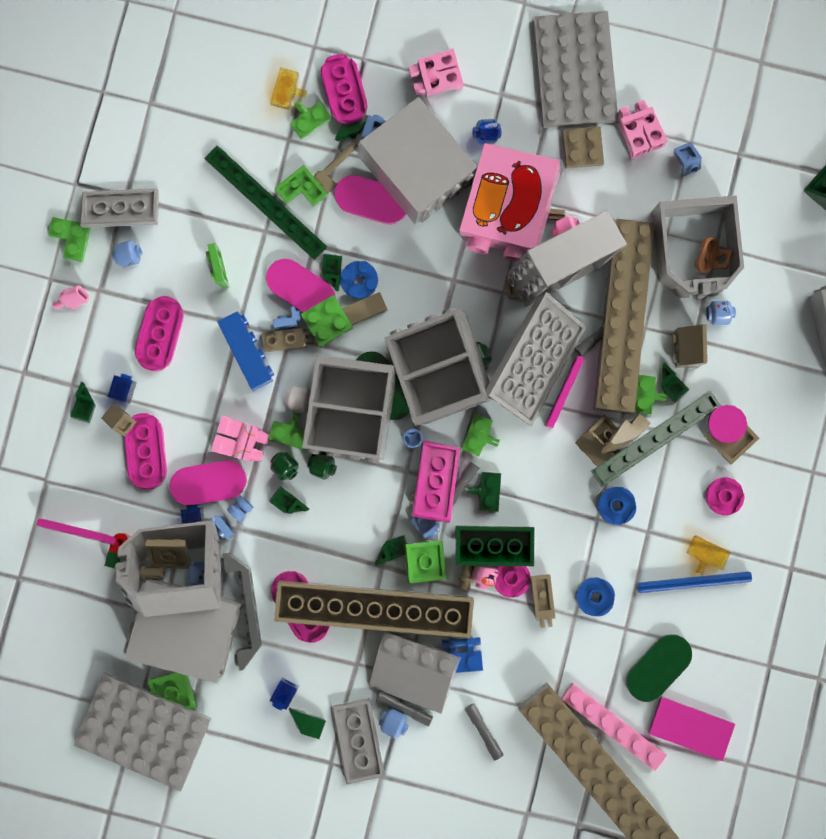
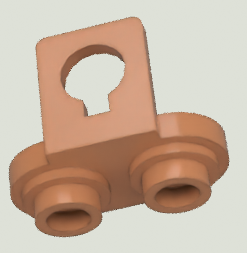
(709, 255)

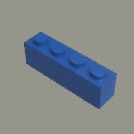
(245, 351)

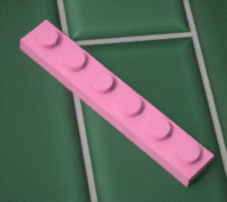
(613, 726)

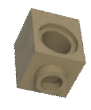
(118, 420)

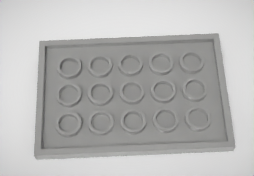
(575, 69)
(535, 358)
(142, 731)

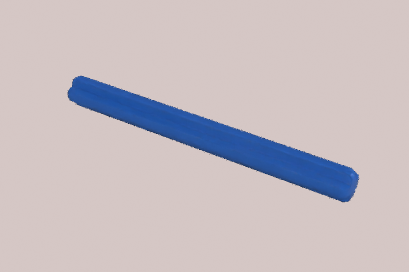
(694, 582)

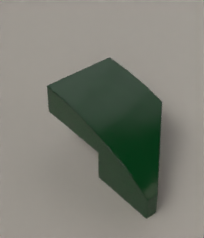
(351, 130)
(332, 269)
(84, 405)
(287, 502)
(391, 549)
(307, 724)

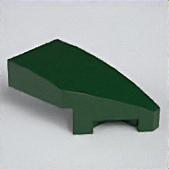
(672, 384)

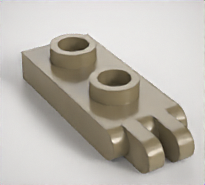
(286, 339)
(543, 599)

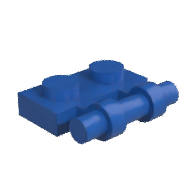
(470, 659)

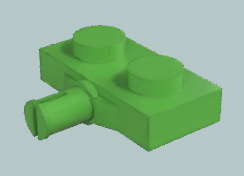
(309, 119)
(647, 395)
(288, 433)
(479, 435)

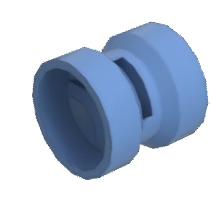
(413, 438)
(236, 511)

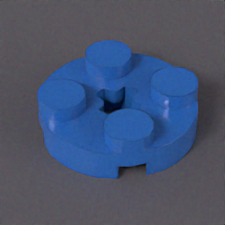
(364, 270)
(618, 516)
(606, 597)

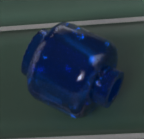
(487, 131)

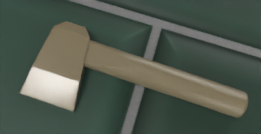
(322, 176)

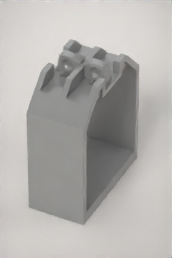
(698, 287)
(175, 599)

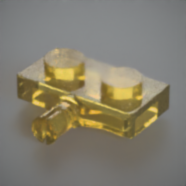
(286, 89)
(707, 554)

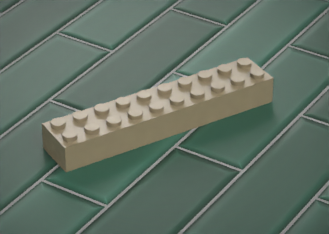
(624, 319)
(374, 609)
(593, 766)

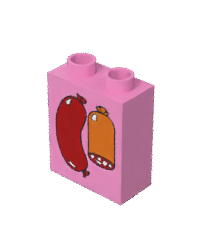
(509, 201)

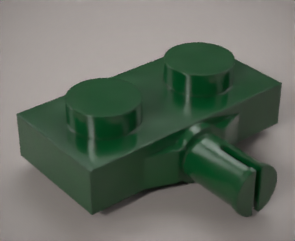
(488, 491)

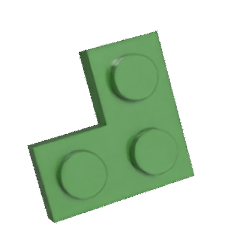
(301, 182)
(75, 237)

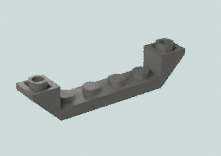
(245, 655)

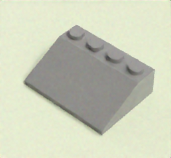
(414, 671)

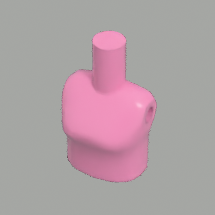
(71, 298)

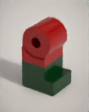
(112, 556)

